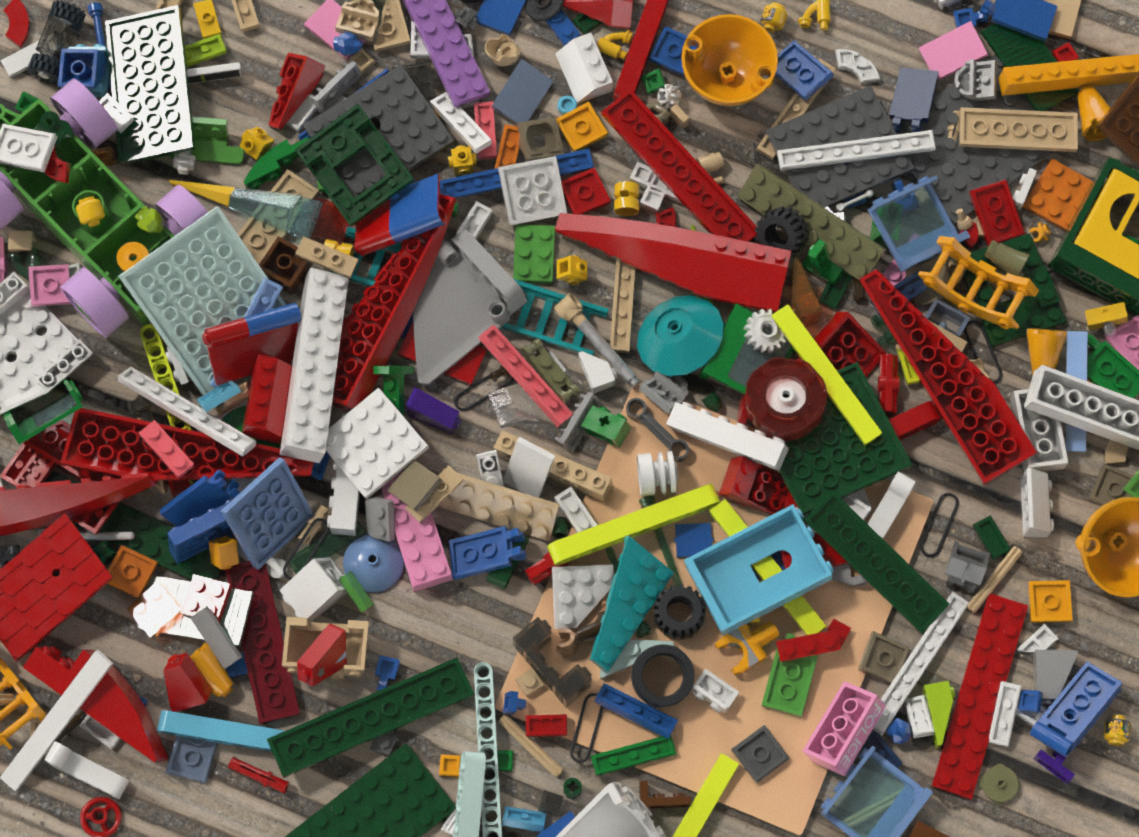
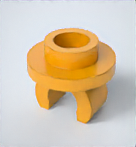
(1043, 230)

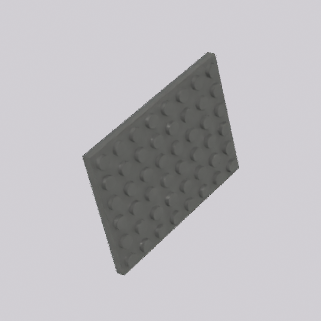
(969, 167)

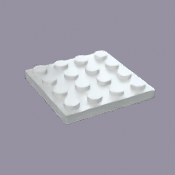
(373, 443)

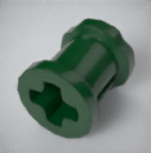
(578, 785)

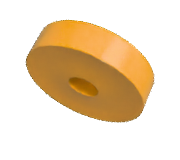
(127, 251)

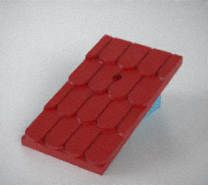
(47, 585)

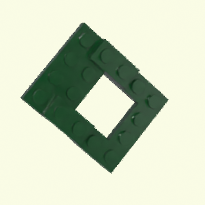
(338, 144)
(1033, 312)

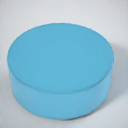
(566, 104)

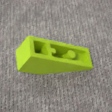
(939, 702)

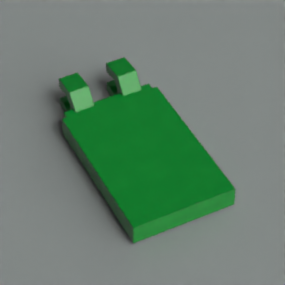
(1110, 369)

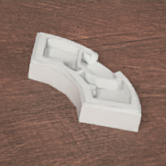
(858, 65)

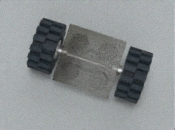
(57, 35)

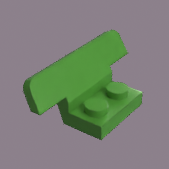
(212, 141)

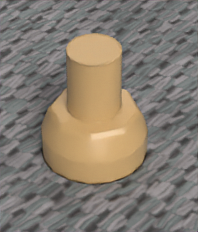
(964, 221)

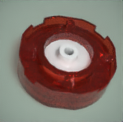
(785, 398)

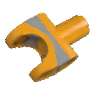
(749, 644)

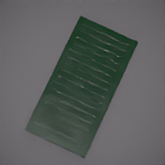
(1019, 50)

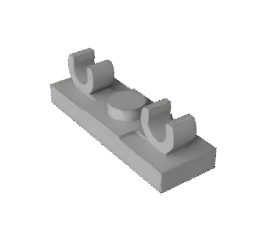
(336, 87)
(574, 431)

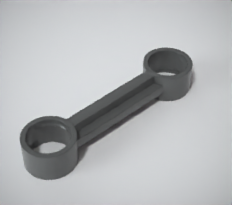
(652, 425)

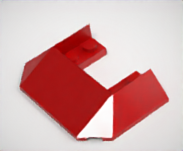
(39, 458)

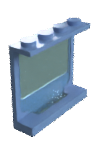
(913, 222)
(874, 799)

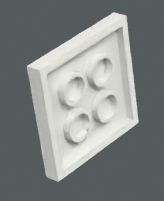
(532, 190)

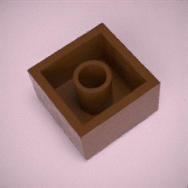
(283, 266)

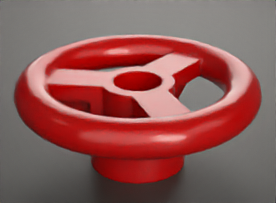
(98, 810)

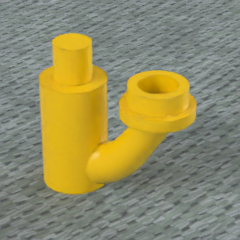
(823, 15)
(611, 49)

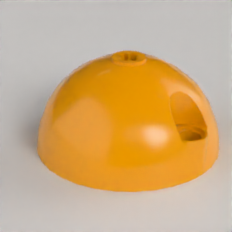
(733, 47)
(1110, 561)

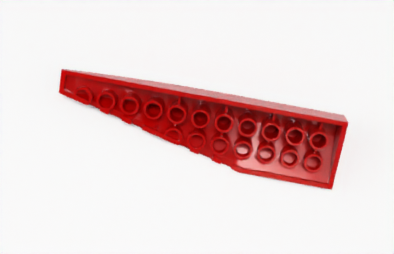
(383, 313)

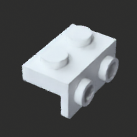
(714, 691)

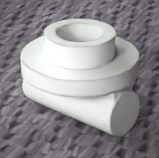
(275, 567)

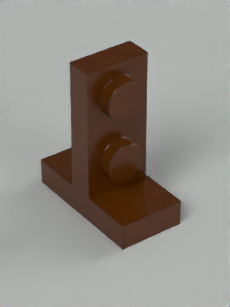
(659, 801)

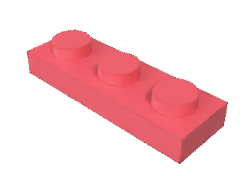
(485, 120)
(166, 449)

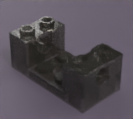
(530, 642)

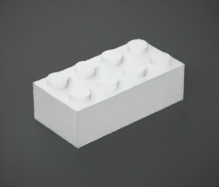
(1043, 434)

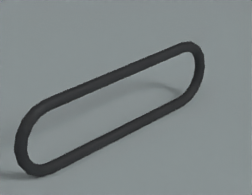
(988, 343)
(482, 399)
(931, 521)
(299, 544)
(577, 730)

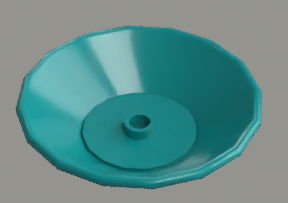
(688, 346)

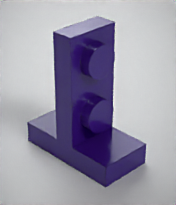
(1054, 765)

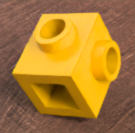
(256, 142)
(462, 160)
(572, 269)

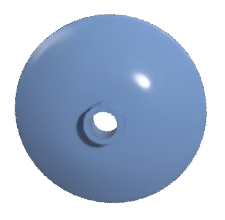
(380, 574)

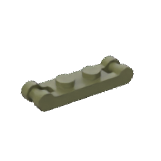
(550, 371)

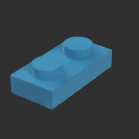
(524, 819)

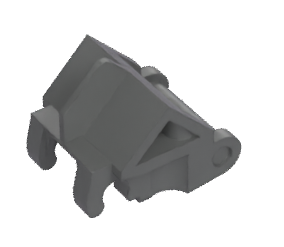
(965, 570)

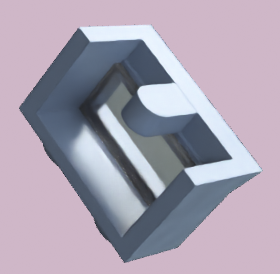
(947, 317)

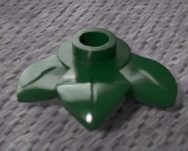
(59, 127)

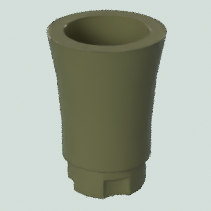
(1006, 258)

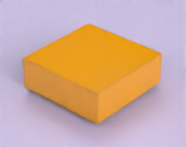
(449, 765)

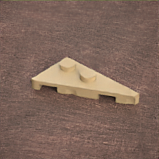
(392, 28)

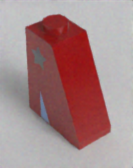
(324, 656)

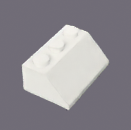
(584, 69)
(1036, 503)

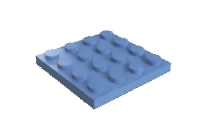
(268, 513)

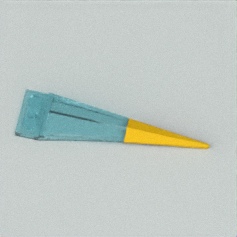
(281, 210)

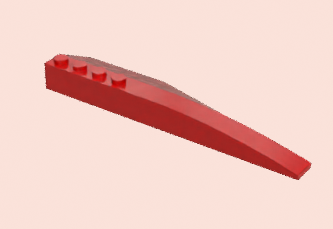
(692, 259)
(957, 387)
(114, 447)
(46, 502)

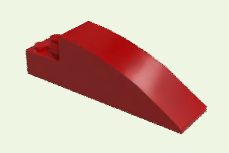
(110, 703)

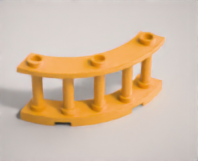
(983, 272)
(23, 698)

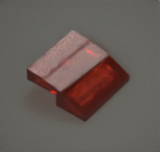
(330, 223)

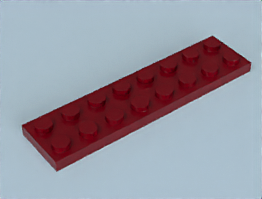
(264, 646)

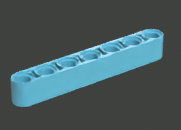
(215, 730)

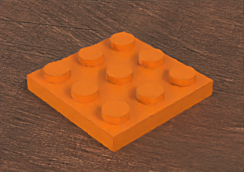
(1058, 194)

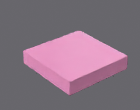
(46, 284)

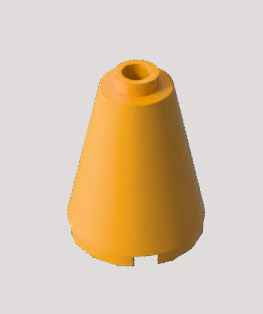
(1091, 110)
(1045, 347)
(212, 671)

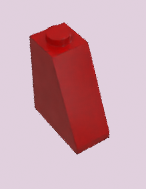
(185, 683)

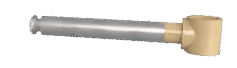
(571, 310)

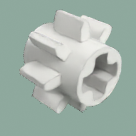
(669, 95)
(184, 162)

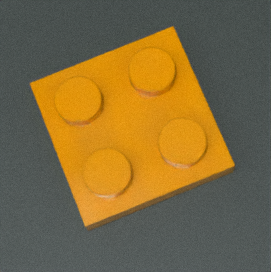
(581, 127)
(1050, 601)

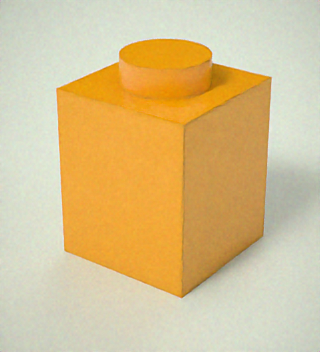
(223, 552)

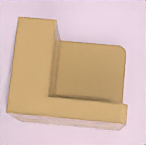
(20, 241)

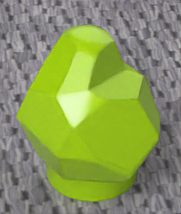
(149, 220)

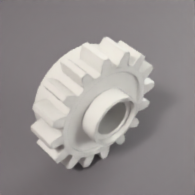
(758, 337)

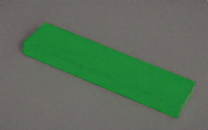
(632, 755)

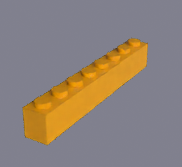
(1068, 74)

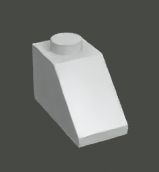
(597, 372)

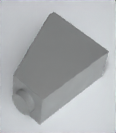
(1051, 672)

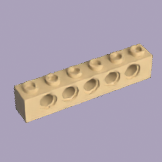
(563, 470)

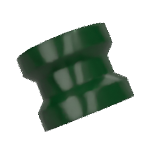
(104, 552)

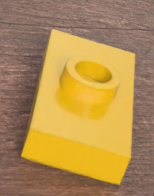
(207, 18)

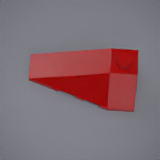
(611, 12)
(299, 78)

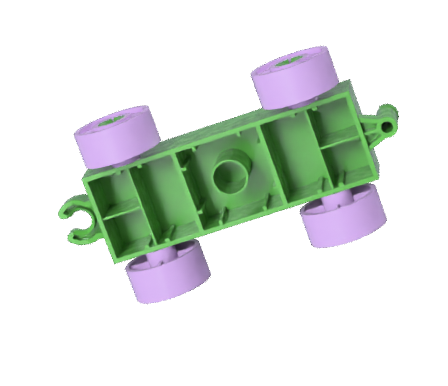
(97, 289)

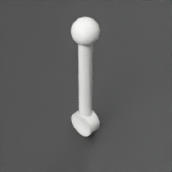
(839, 207)

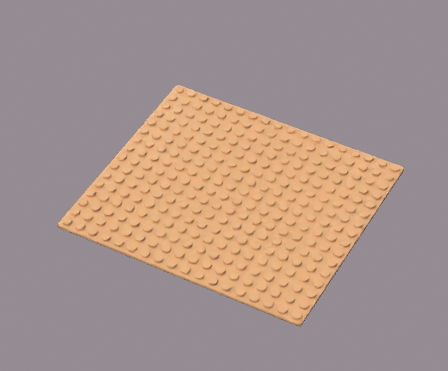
(702, 733)

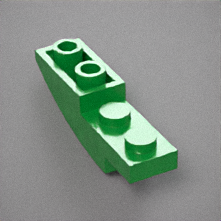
(269, 165)

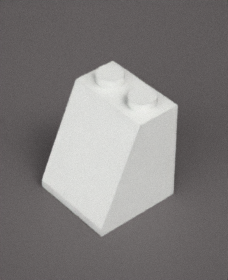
(314, 588)

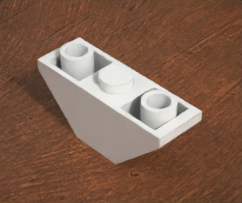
(489, 467)

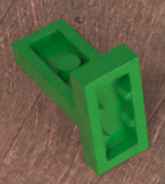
(819, 263)
(394, 383)

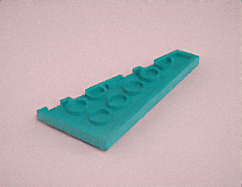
(630, 597)

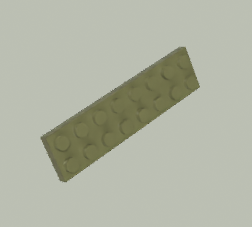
(844, 243)

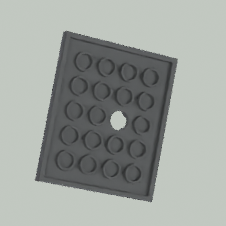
(842, 120)
(405, 121)

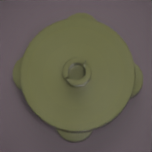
(999, 784)

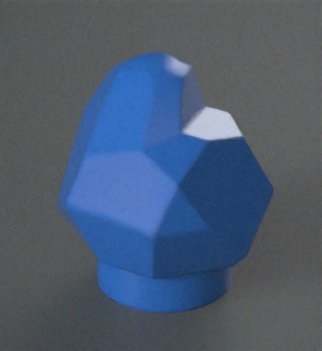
(347, 44)
(899, 731)

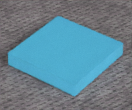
(218, 395)

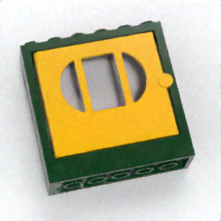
(1100, 255)

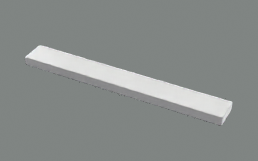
(856, 150)
(187, 411)
(919, 660)
(56, 720)

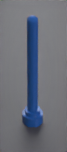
(95, 10)

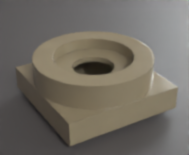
(548, 130)

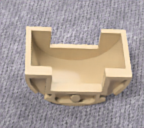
(302, 633)

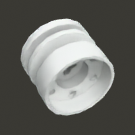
(656, 473)

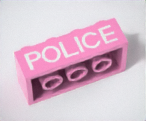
(844, 728)

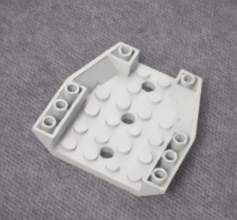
(40, 360)

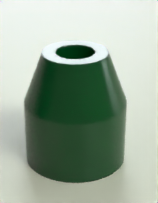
(712, 402)
(561, 528)

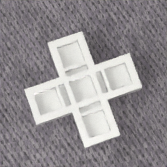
(655, 188)

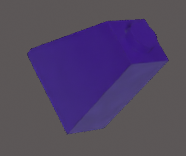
(432, 411)

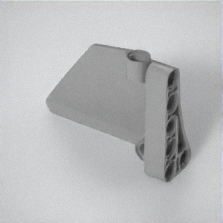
(460, 305)

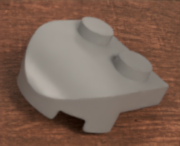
(977, 80)
(665, 390)
(380, 518)

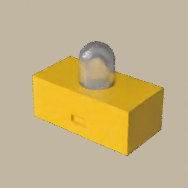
(1106, 318)

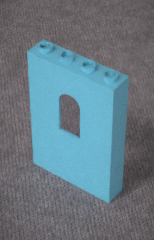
(729, 583)

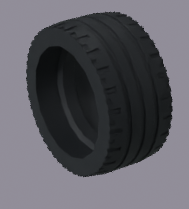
(686, 667)

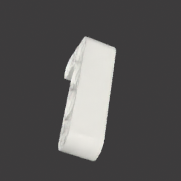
(891, 504)
(86, 770)

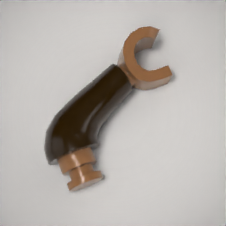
(583, 635)

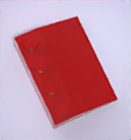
(848, 342)
(267, 399)

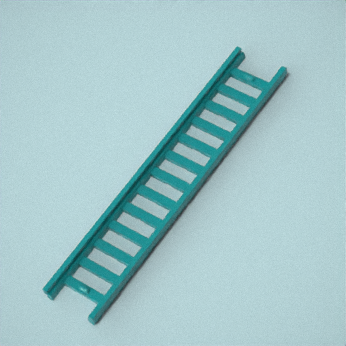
(531, 290)

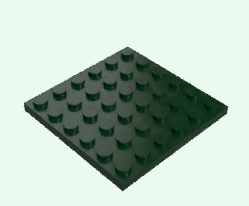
(836, 457)

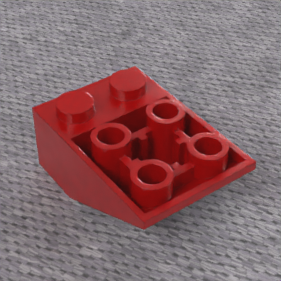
(753, 486)

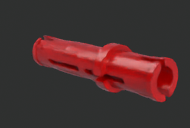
(266, 778)

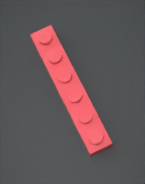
(525, 375)

